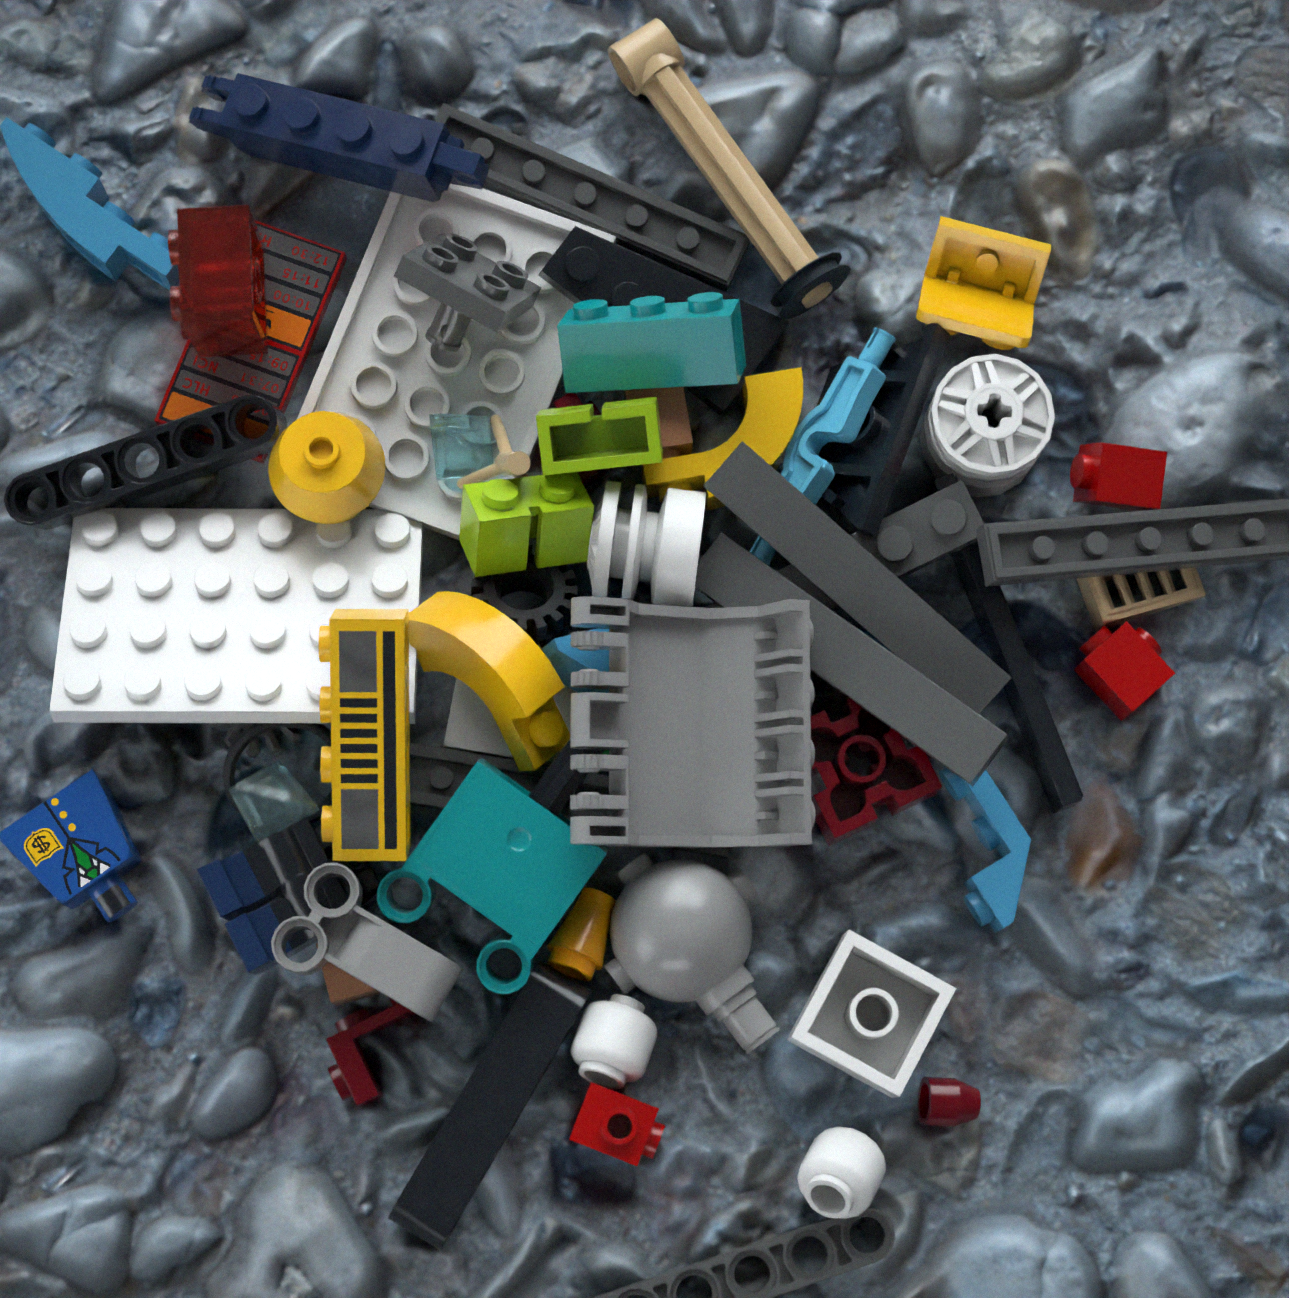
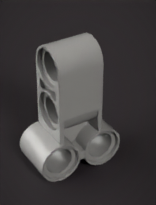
(367, 948)

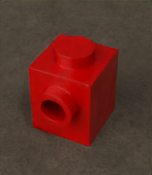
(1118, 476)
(1123, 667)
(617, 1125)

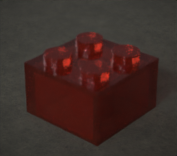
(219, 281)

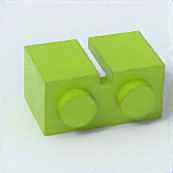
(580, 441)
(507, 512)

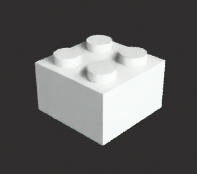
(871, 1014)

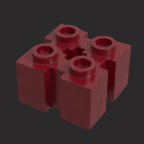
(845, 798)

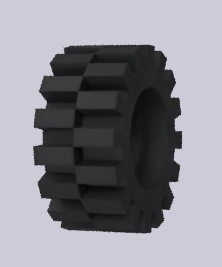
(550, 583)

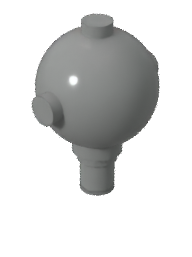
(686, 938)

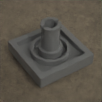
(466, 287)

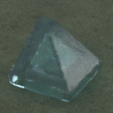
(460, 444)
(271, 800)

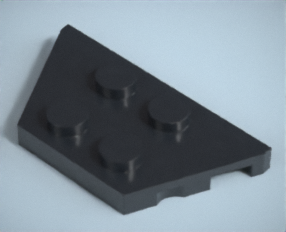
(871, 463)

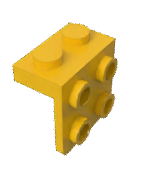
(982, 283)

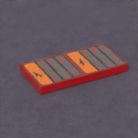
(298, 292)

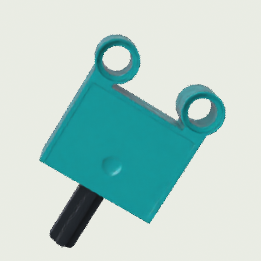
(504, 858)

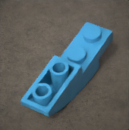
(80, 210)

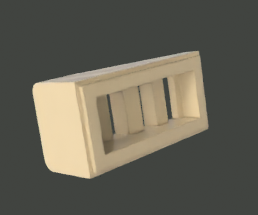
(1103, 611)

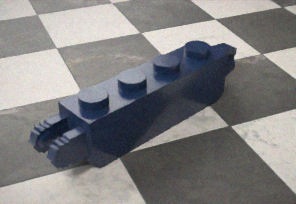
(339, 137)

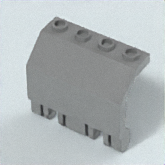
(697, 724)

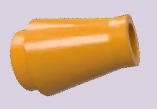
(582, 937)

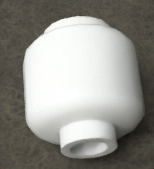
(614, 1041)
(841, 1172)

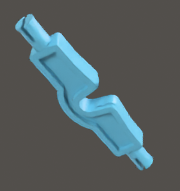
(834, 420)

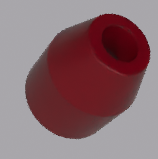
(947, 1102)

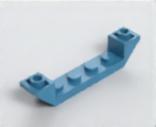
(997, 888)

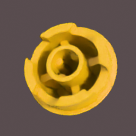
(326, 467)

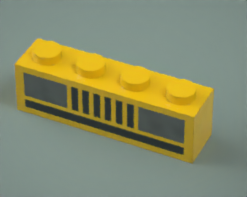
(368, 734)

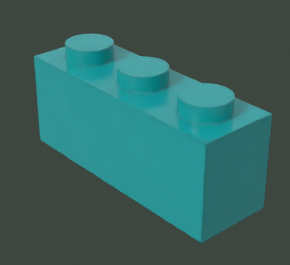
(652, 344)

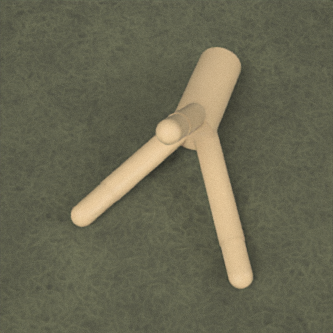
(506, 463)

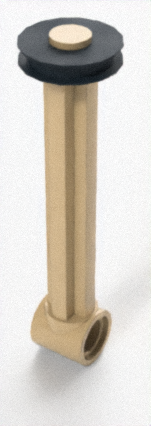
(652, 66)

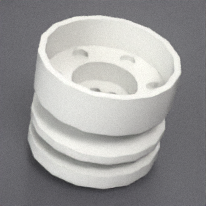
(961, 441)
(647, 544)

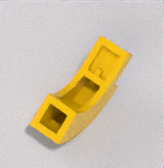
(770, 419)
(499, 664)

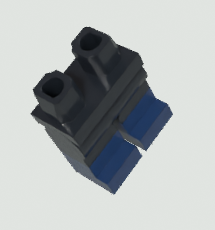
(272, 870)

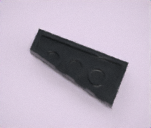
(599, 269)

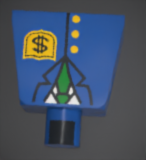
(78, 846)

